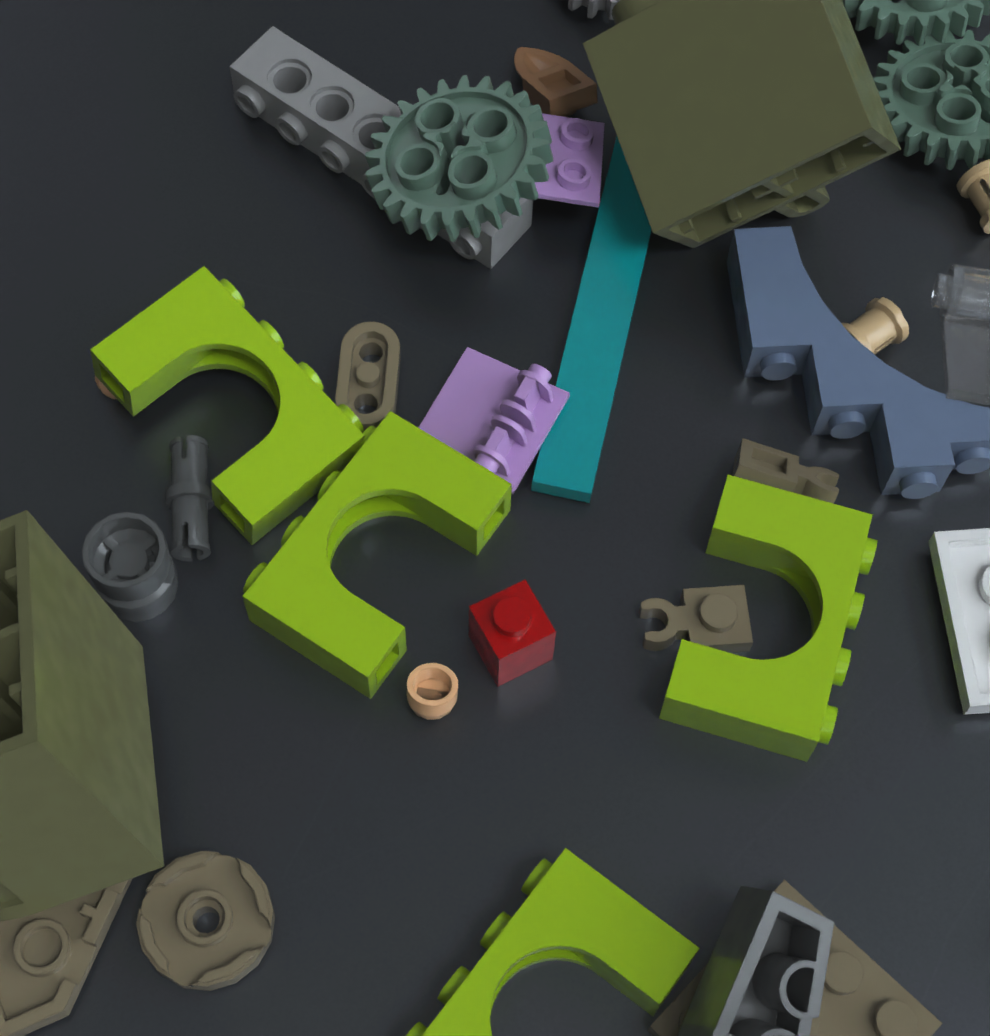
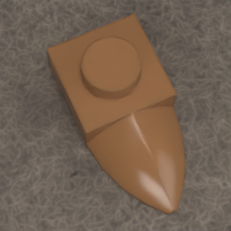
(554, 82)

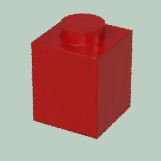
(511, 632)

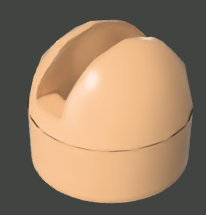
(432, 690)

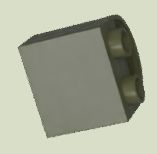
(737, 108)
(71, 733)

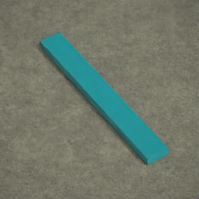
(596, 338)

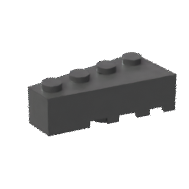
(763, 970)

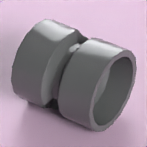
(131, 566)

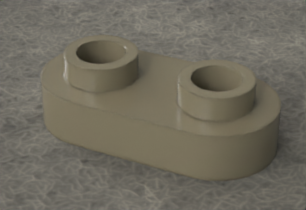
(368, 382)

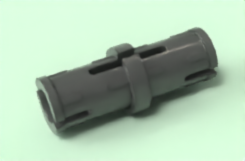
(189, 498)

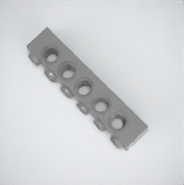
(334, 119)

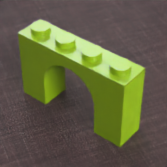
(208, 328)
(391, 474)
(783, 699)
(570, 918)

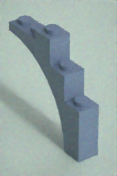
(846, 387)

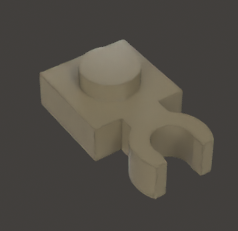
(783, 471)
(706, 617)

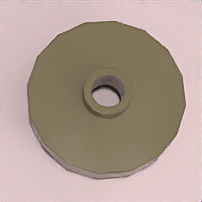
(184, 893)

